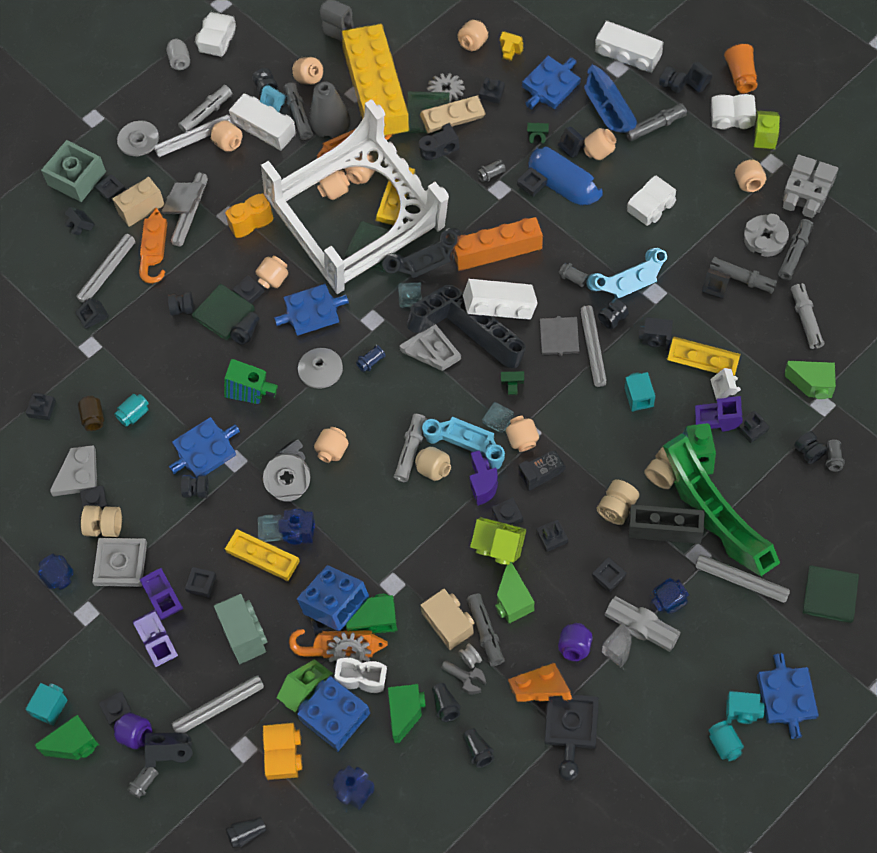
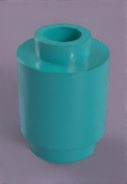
(131, 409)
(726, 741)

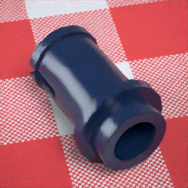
(369, 359)

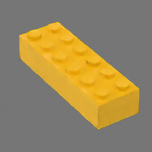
(375, 75)

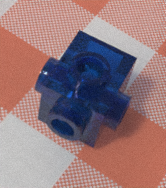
(297, 526)
(353, 786)

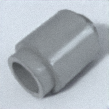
(178, 54)

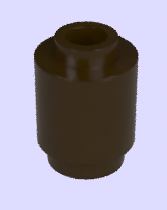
(91, 413)

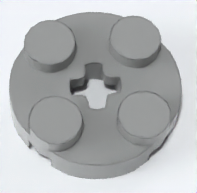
(766, 224)
(278, 486)

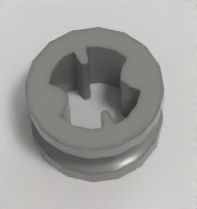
(470, 656)

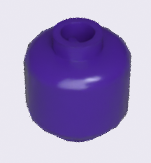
(575, 642)
(131, 730)

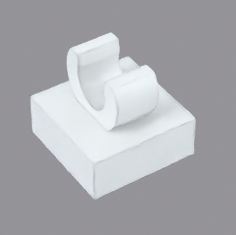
(724, 384)

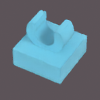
(272, 98)

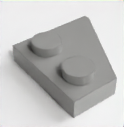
(431, 348)
(77, 472)

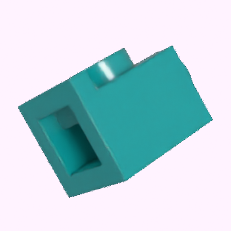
(743, 707)

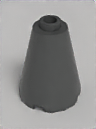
(327, 112)

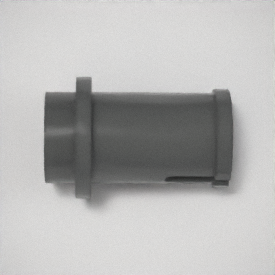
(491, 170)
(573, 274)
(835, 461)
(142, 781)

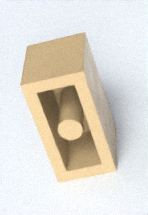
(138, 201)
(447, 618)

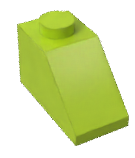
(766, 129)

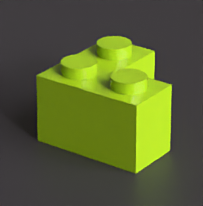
(498, 540)

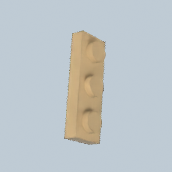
(452, 113)

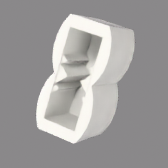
(215, 34)
(733, 111)
(652, 200)
(354, 674)

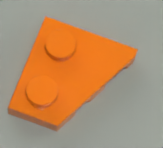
(539, 685)

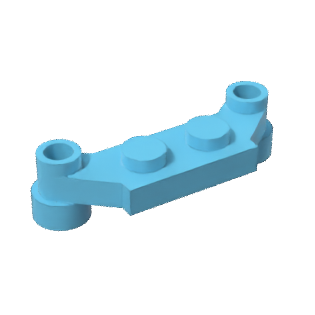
(632, 278)
(465, 436)

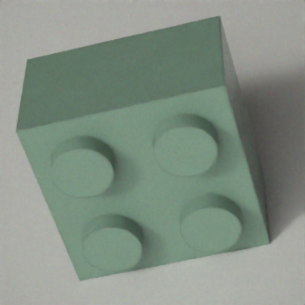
(73, 170)
(241, 628)

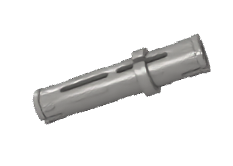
(223, 94)
(805, 310)
(413, 438)

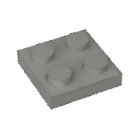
(119, 562)

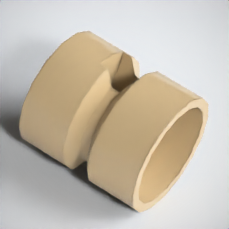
(660, 471)
(618, 500)
(98, 521)

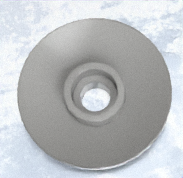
(138, 138)
(323, 375)

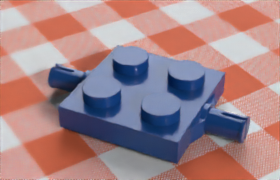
(551, 82)
(311, 309)
(204, 448)
(787, 695)

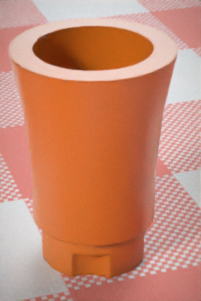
(742, 67)

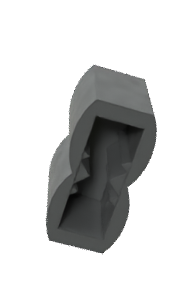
(335, 18)

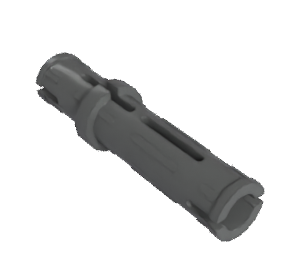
(296, 103)
(664, 118)
(798, 243)
(751, 278)
(489, 639)

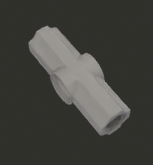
(642, 623)

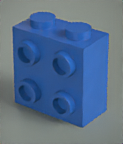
(333, 597)
(333, 713)

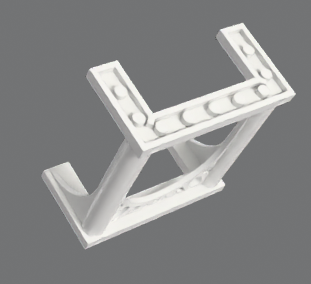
(365, 138)

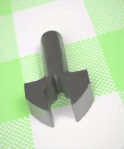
(465, 677)

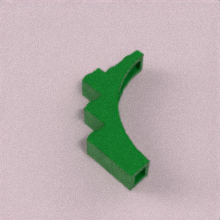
(697, 490)

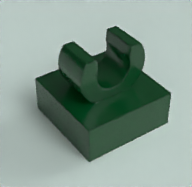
(537, 129)
(512, 380)

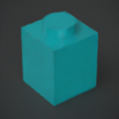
(639, 391)
(47, 703)

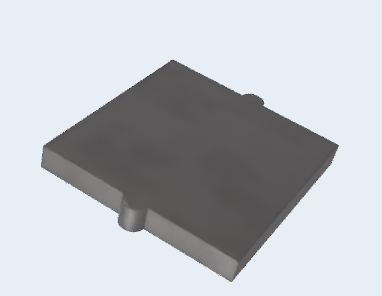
(183, 198)
(559, 336)

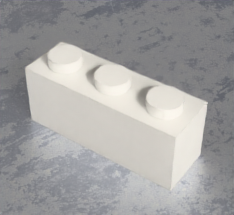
(629, 46)
(262, 121)
(499, 299)

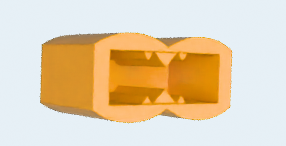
(247, 216)
(281, 751)

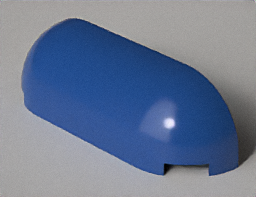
(609, 101)
(565, 176)

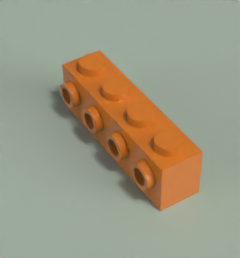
(498, 243)

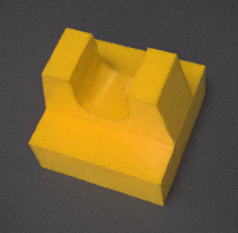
(510, 44)

